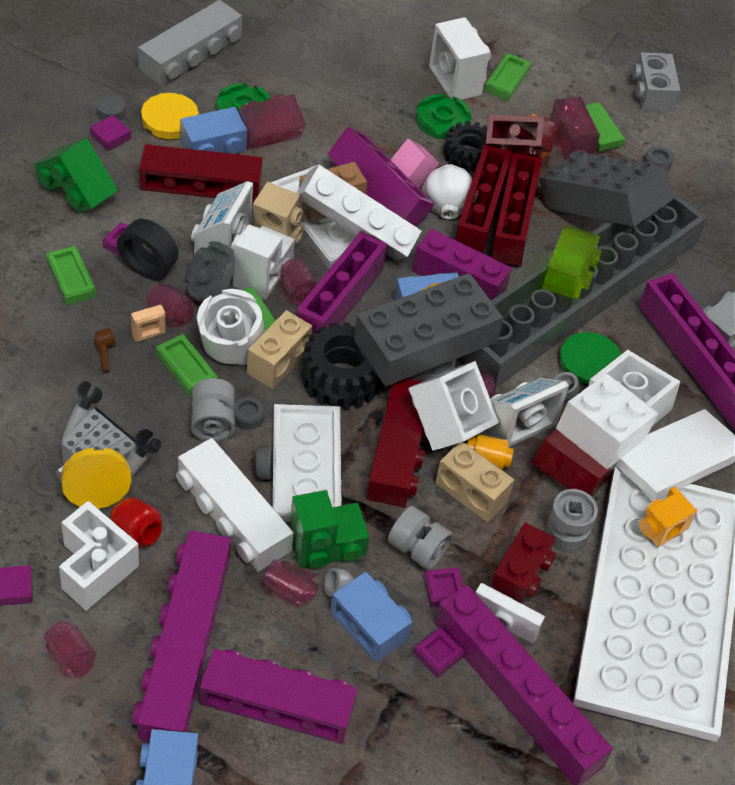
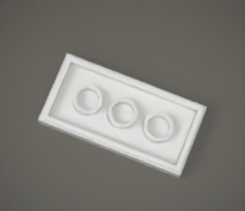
(324, 234)
(305, 454)
(679, 454)

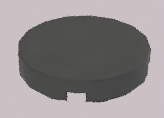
(210, 271)

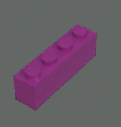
(384, 179)
(344, 282)
(278, 695)

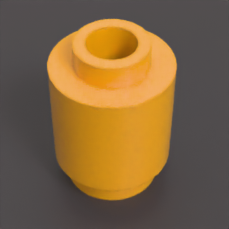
(492, 449)

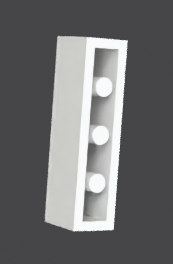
(357, 211)
(234, 505)

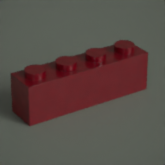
(197, 171)
(489, 182)
(516, 209)
(398, 449)

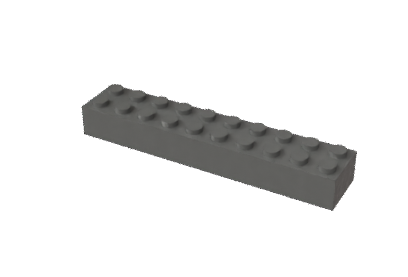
(541, 318)

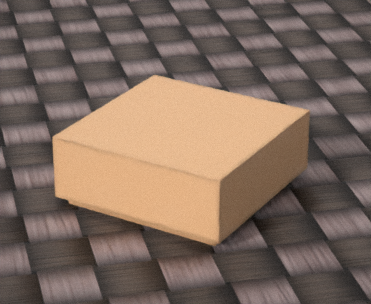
(148, 323)

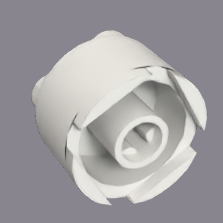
(230, 325)

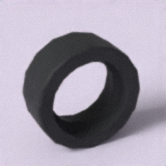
(156, 239)

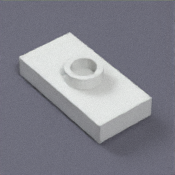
(512, 614)

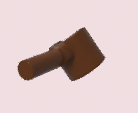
(104, 340)

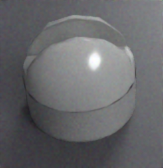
(573, 383)
(335, 580)

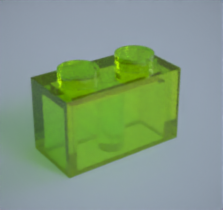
(571, 262)

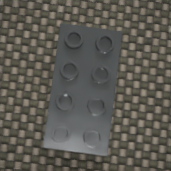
(606, 188)
(427, 329)

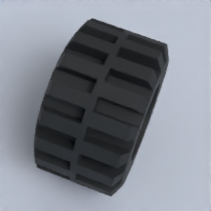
(334, 384)

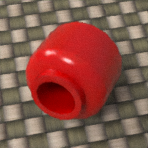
(138, 520)

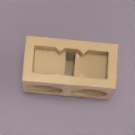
(279, 211)
(278, 349)
(474, 481)

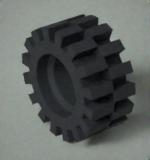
(464, 135)

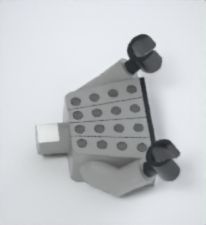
(95, 429)

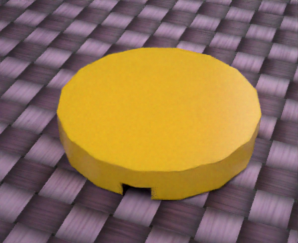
(163, 114)
(96, 477)

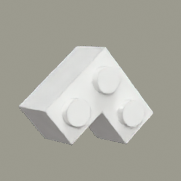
(259, 258)
(100, 555)

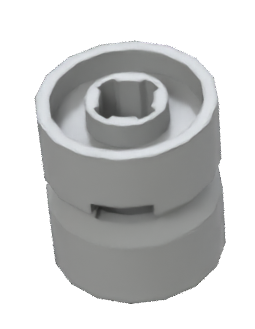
(213, 409)
(571, 519)
(411, 529)

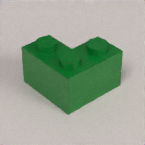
(78, 172)
(326, 532)

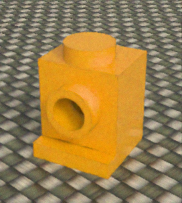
(667, 517)

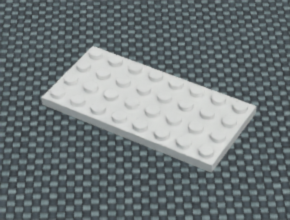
(661, 615)

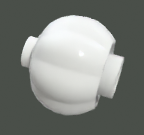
(448, 190)

